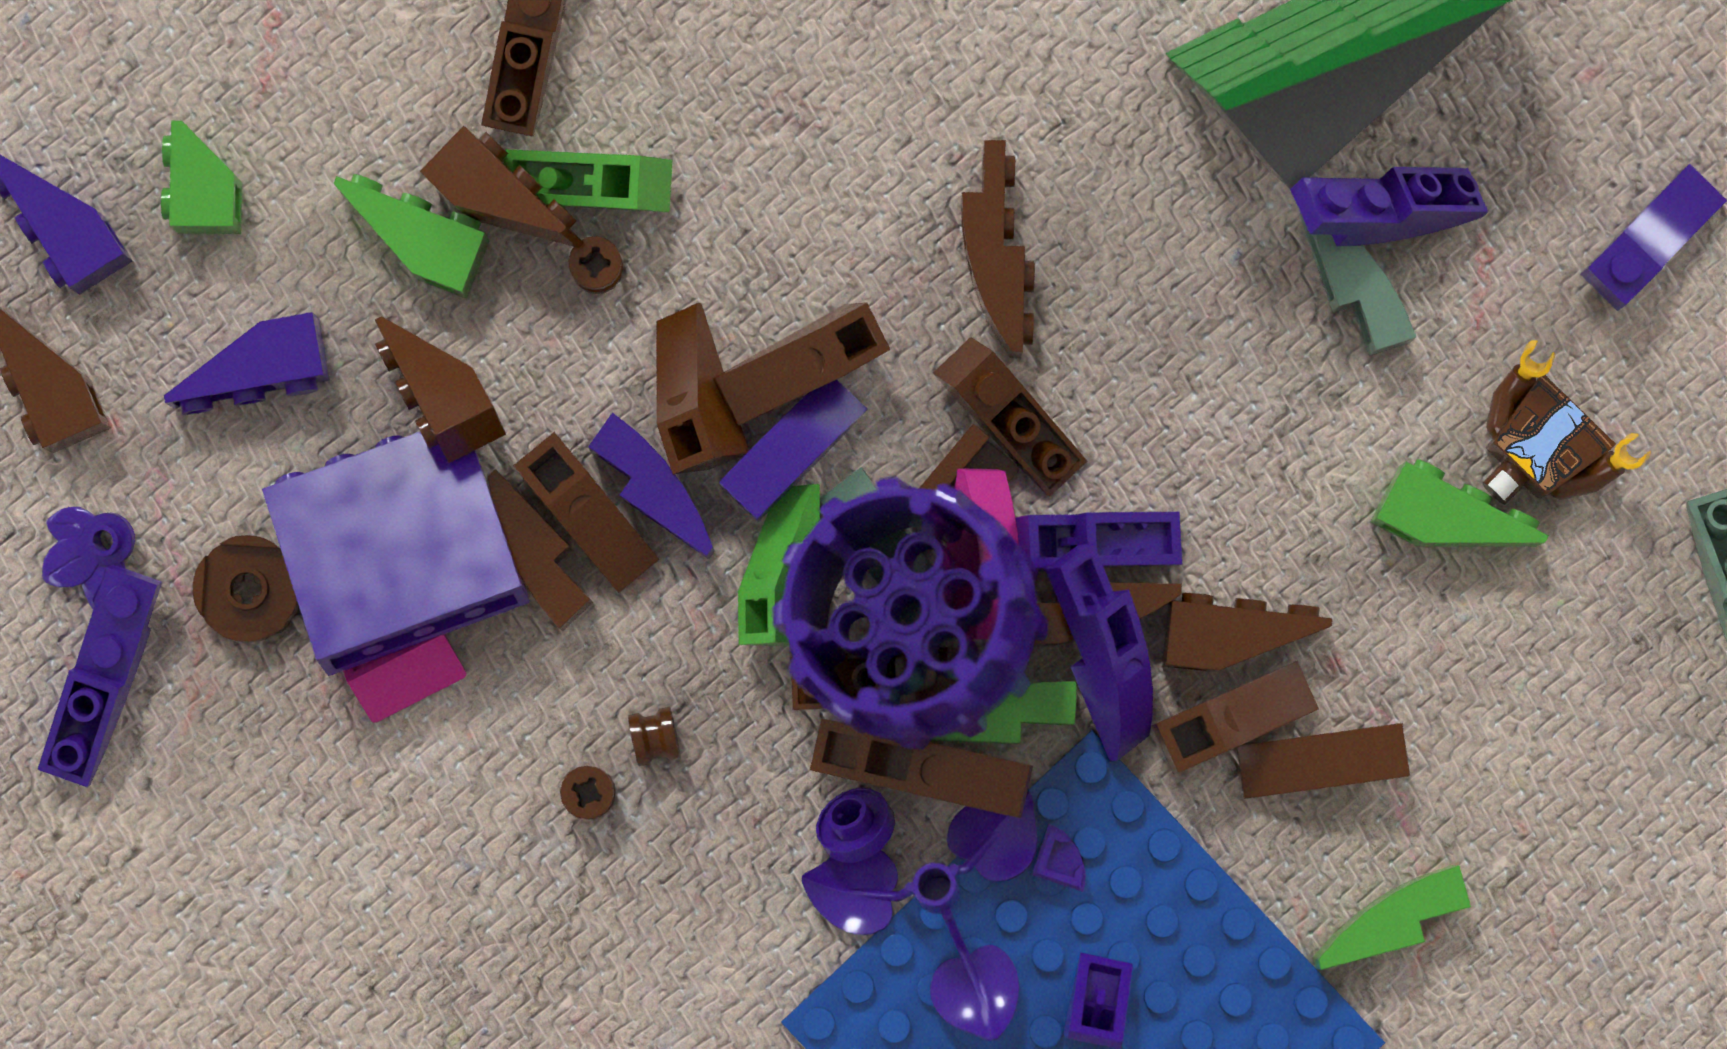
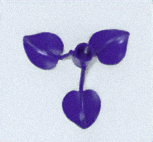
(970, 991)

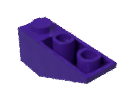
(74, 234)
(266, 358)

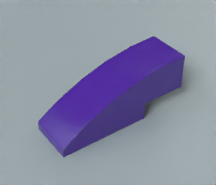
(792, 448)
(651, 483)

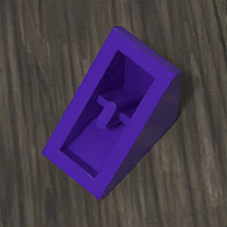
(1099, 1001)

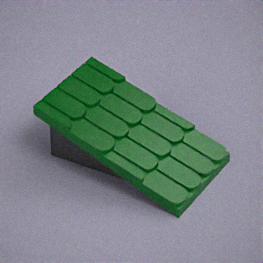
(1321, 70)

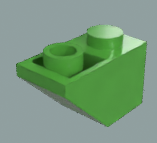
(202, 189)

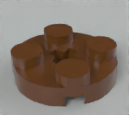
(224, 610)

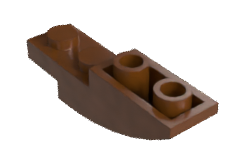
(522, 65)
(996, 270)
(929, 772)

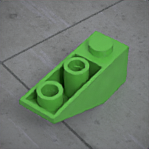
(430, 246)
(1436, 514)
(766, 573)

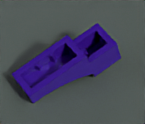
(1653, 237)
(1119, 537)

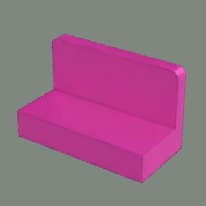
(404, 677)

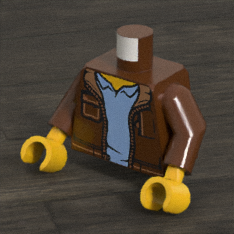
(1548, 439)

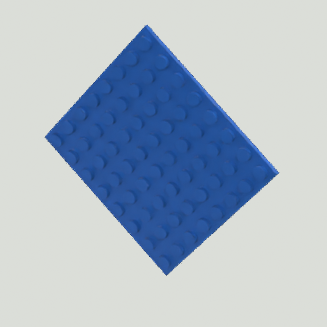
(1200, 949)

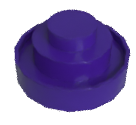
(855, 825)

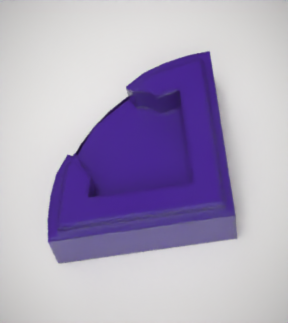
(1060, 860)

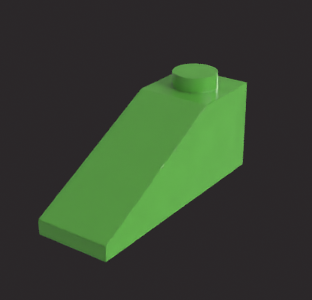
(598, 179)

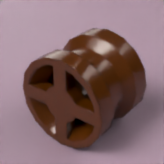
(596, 274)
(654, 736)
(595, 796)

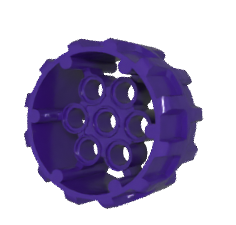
(841, 549)

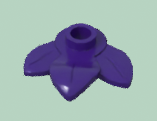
(79, 550)

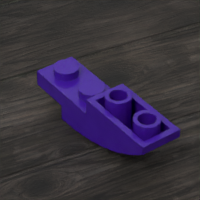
(1391, 208)
(1114, 653)
(102, 676)

